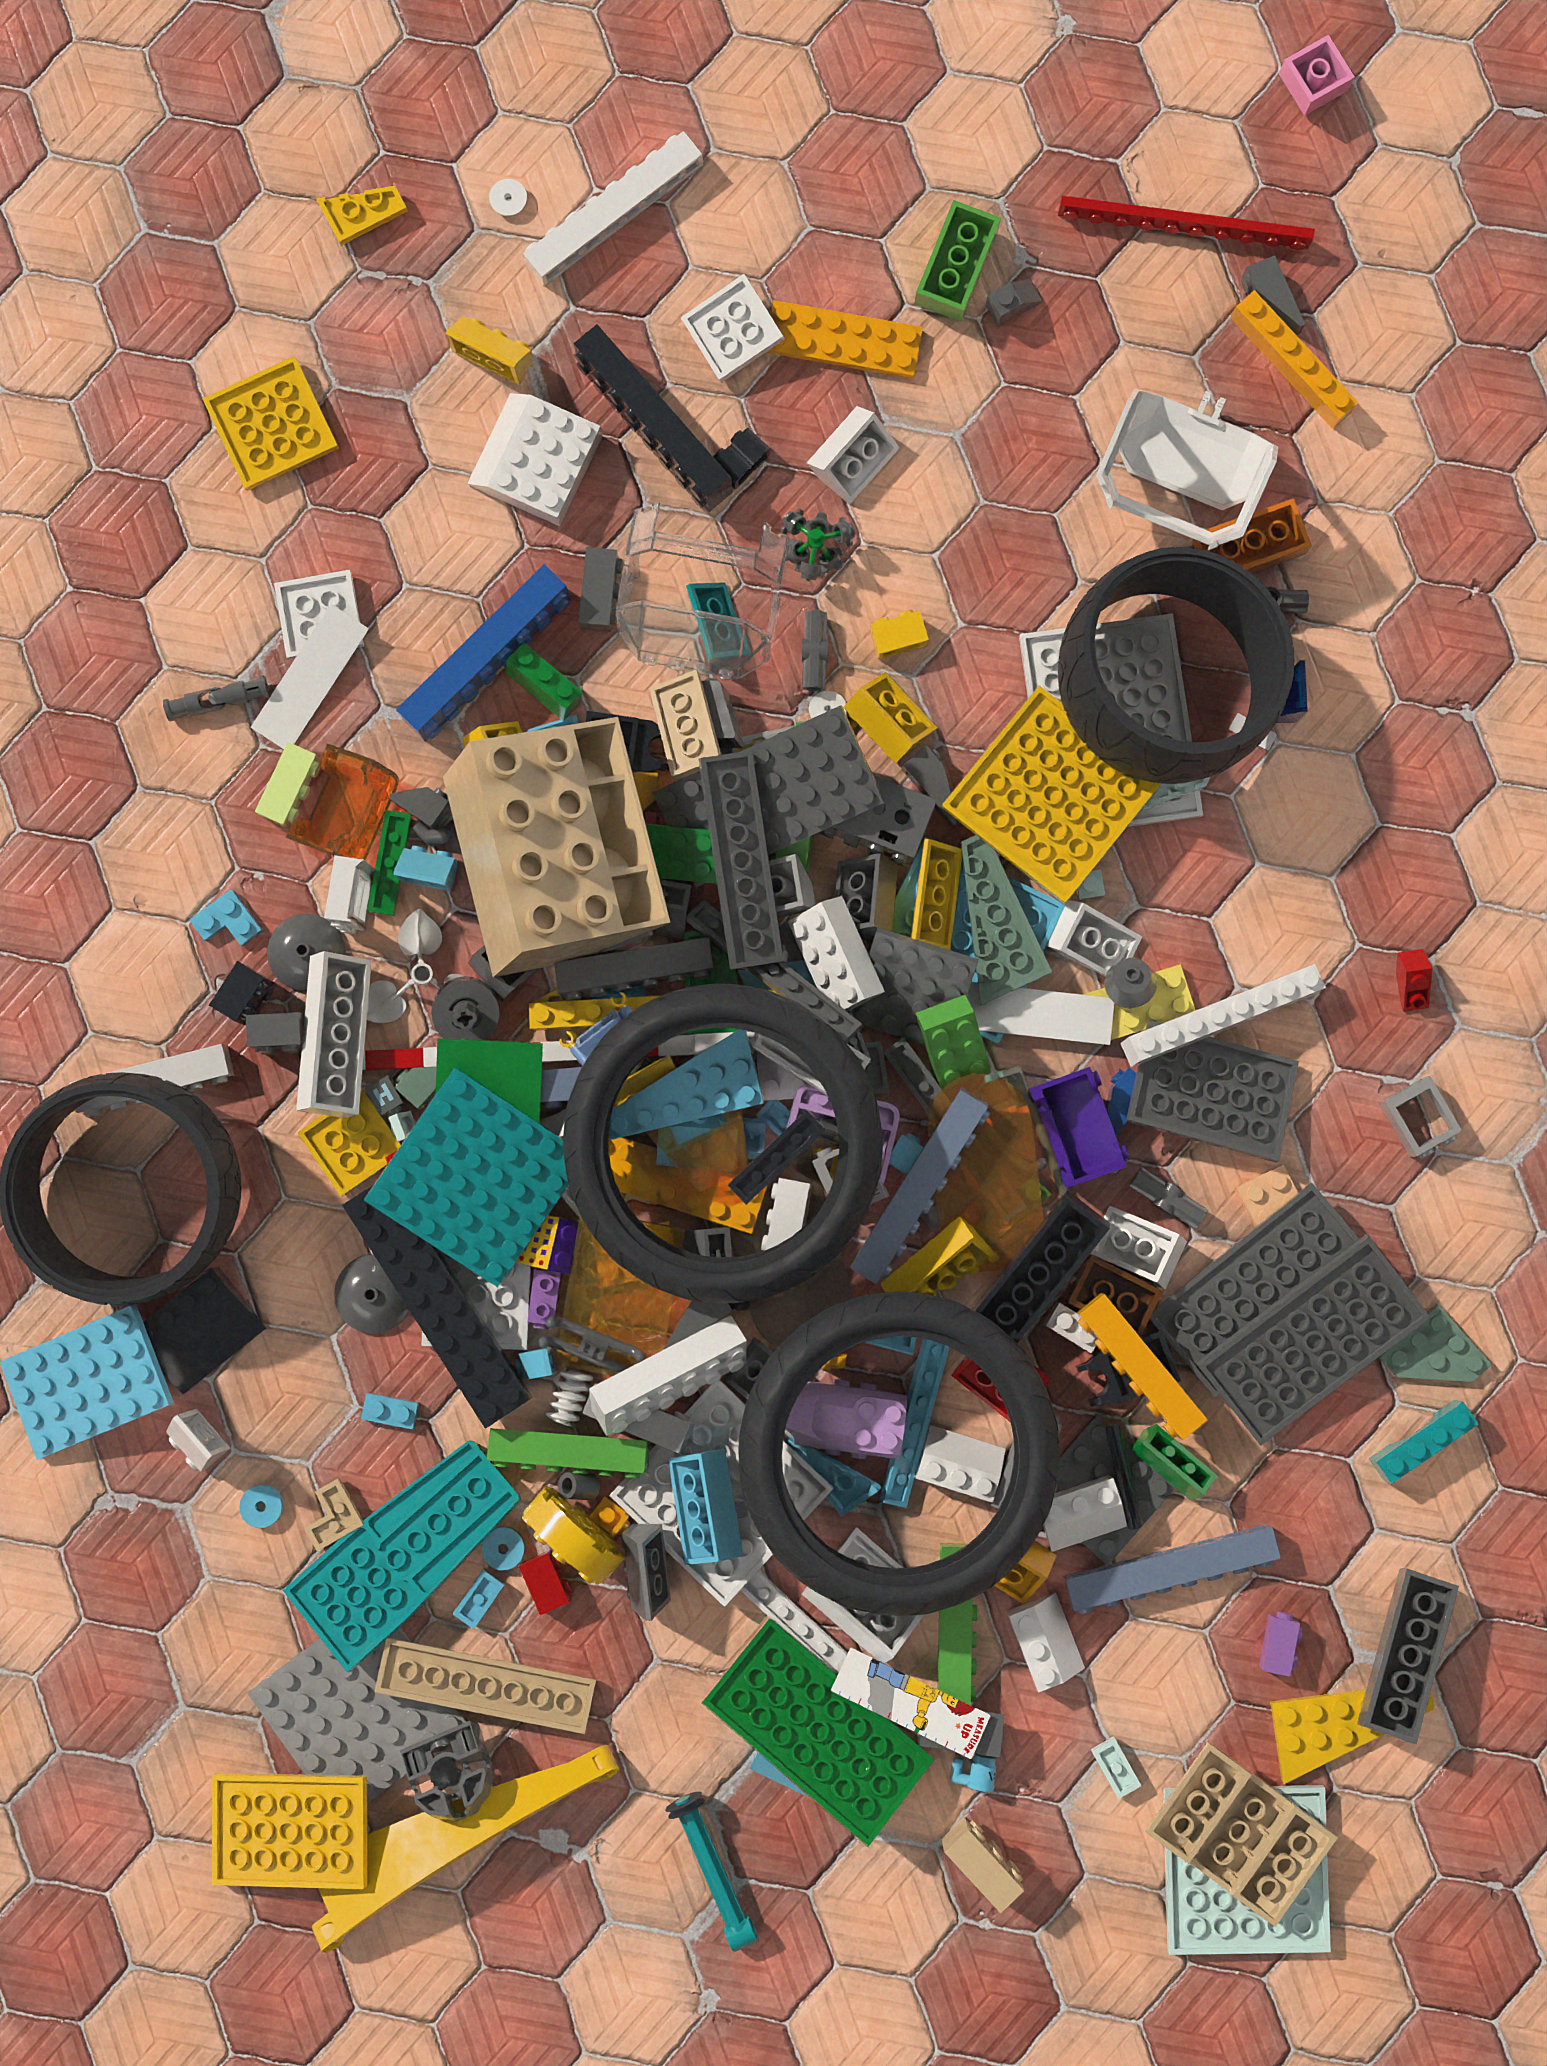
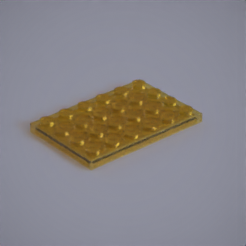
(615, 1301)

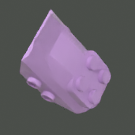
(849, 1419)

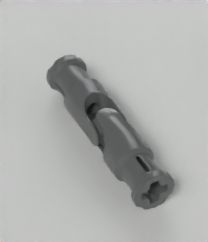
(233, 694)

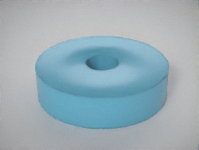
(249, 1506)
(495, 1557)

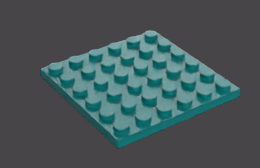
(473, 1177)

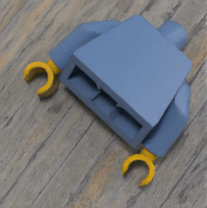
(584, 1044)

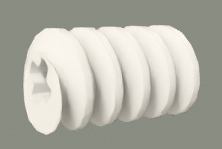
(569, 1396)

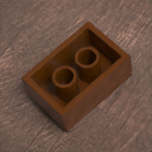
(1127, 1293)

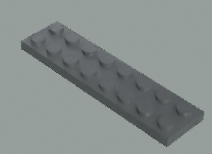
(740, 859)

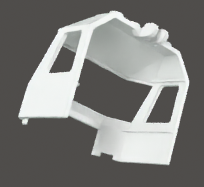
(1190, 456)

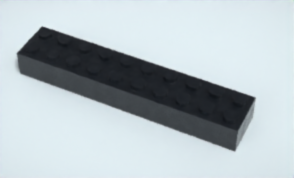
(442, 1313)

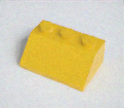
(490, 349)
(889, 717)

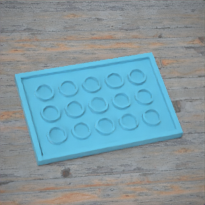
(86, 1382)

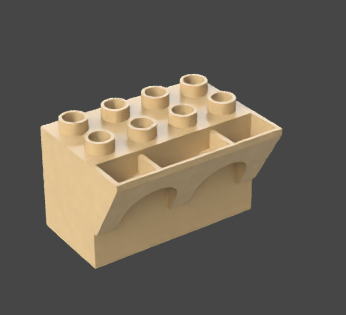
(554, 844)

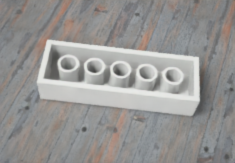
(334, 1035)
(668, 1376)

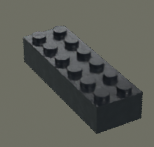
(1042, 1266)

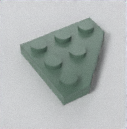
(1436, 1352)

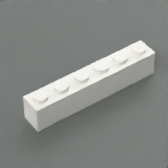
(186, 1070)

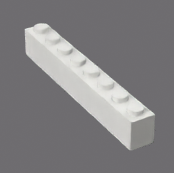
(613, 208)
(1222, 1015)

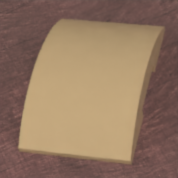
(1241, 1833)

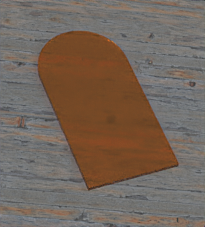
(998, 1174)

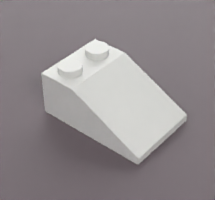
(1092, 938)
(1140, 1247)
(196, 1439)

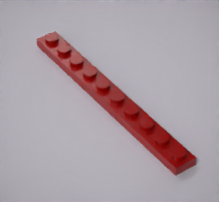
(1180, 221)

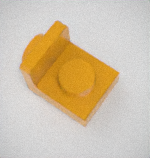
(610, 1517)

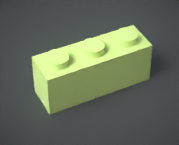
(288, 785)

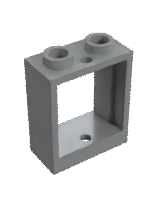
(1389, 1107)

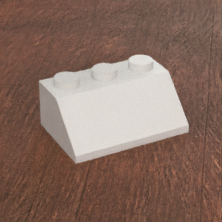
(853, 454)
(960, 1463)
(1084, 1513)
(1046, 1641)

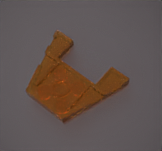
(710, 1156)

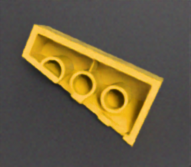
(942, 1261)

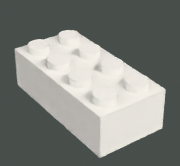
(836, 954)

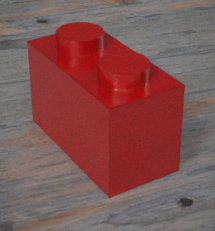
(546, 1582)

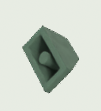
(417, 1085)

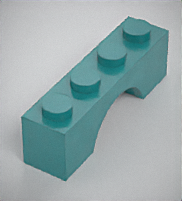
(1442, 1429)

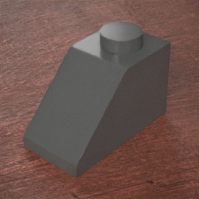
(1011, 301)
(423, 804)

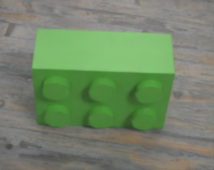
(953, 1040)

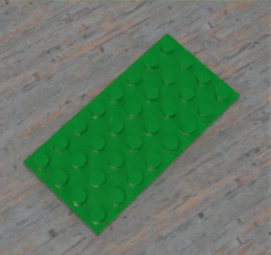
(822, 1742)

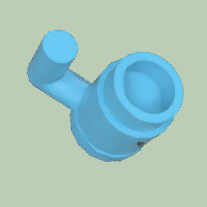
(981, 1774)

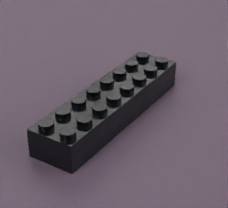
(652, 418)

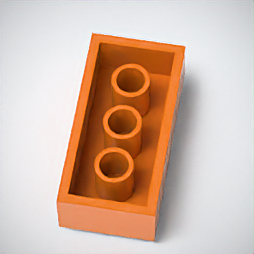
(1270, 538)

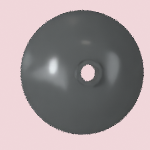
(293, 933)
(358, 1311)

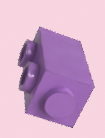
(544, 1297)
(1280, 1644)

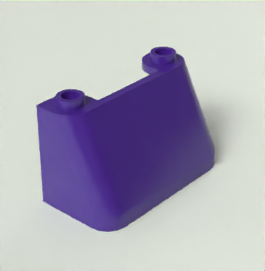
(1079, 1127)

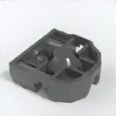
(442, 1771)

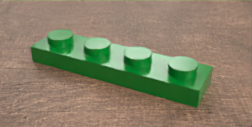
(392, 842)

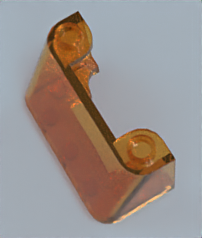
(348, 805)

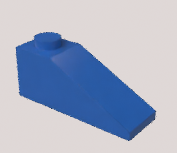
(1120, 1097)

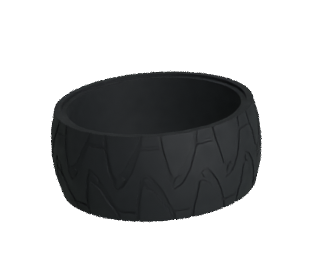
(1228, 595)
(26, 1219)

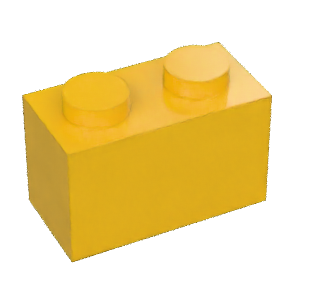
(898, 634)

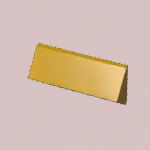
(936, 893)

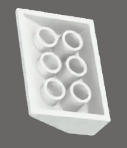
(876, 1633)

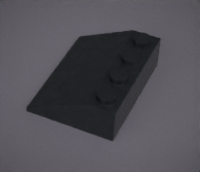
(201, 1329)

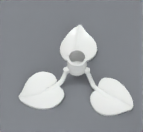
(417, 936)

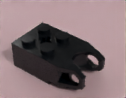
(637, 737)
(1117, 1385)

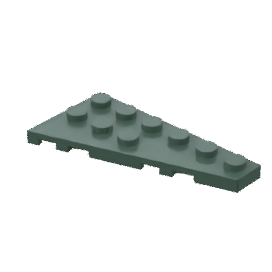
(999, 927)

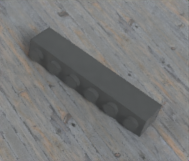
(635, 968)

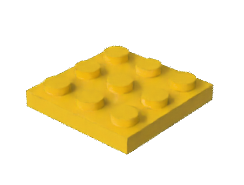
(352, 1146)

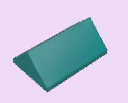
(710, 598)

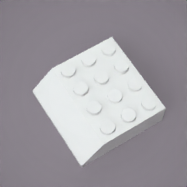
(536, 457)

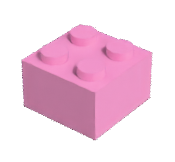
(1316, 75)

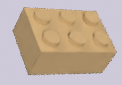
(983, 1863)

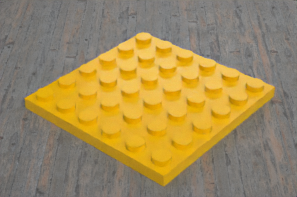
(1047, 798)

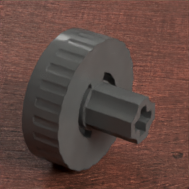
(482, 1017)

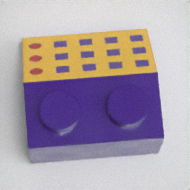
(552, 1245)

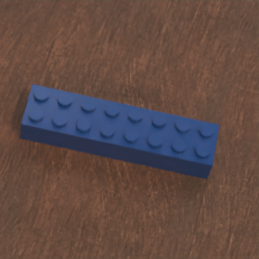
(484, 653)

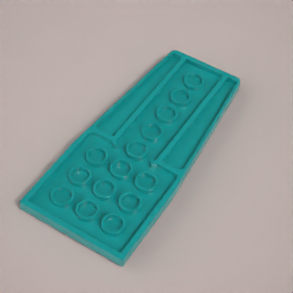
(401, 1554)

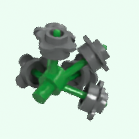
(817, 532)

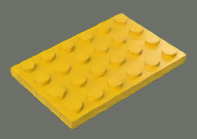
(289, 1830)

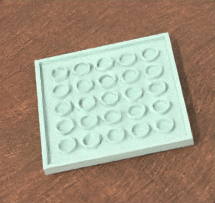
(1212, 1921)

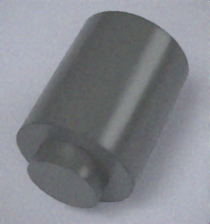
(578, 1486)

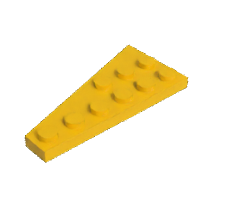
(1319, 1730)

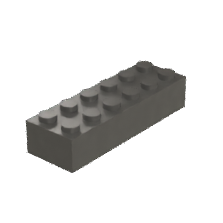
(1408, 1655)

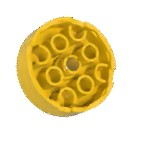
(573, 1536)

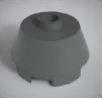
(1130, 983)

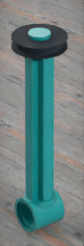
(738, 1927)

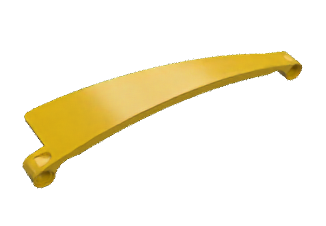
(422, 1846)

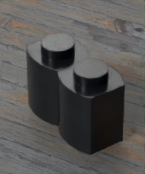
(742, 456)

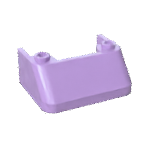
(820, 1106)

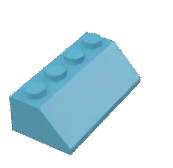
(705, 1507)

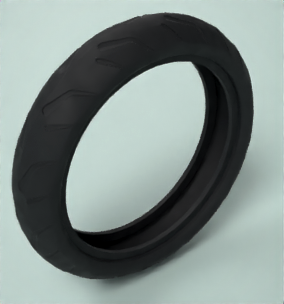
(641, 1250)
(987, 1556)

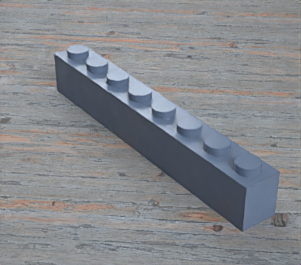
(919, 1186)
(1171, 1568)

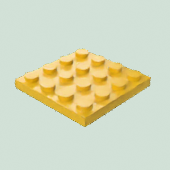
(270, 423)

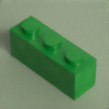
(543, 681)
(1173, 1462)

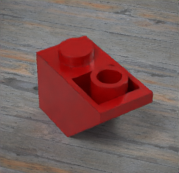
(1414, 979)

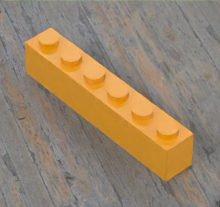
(1293, 359)
(1141, 1366)

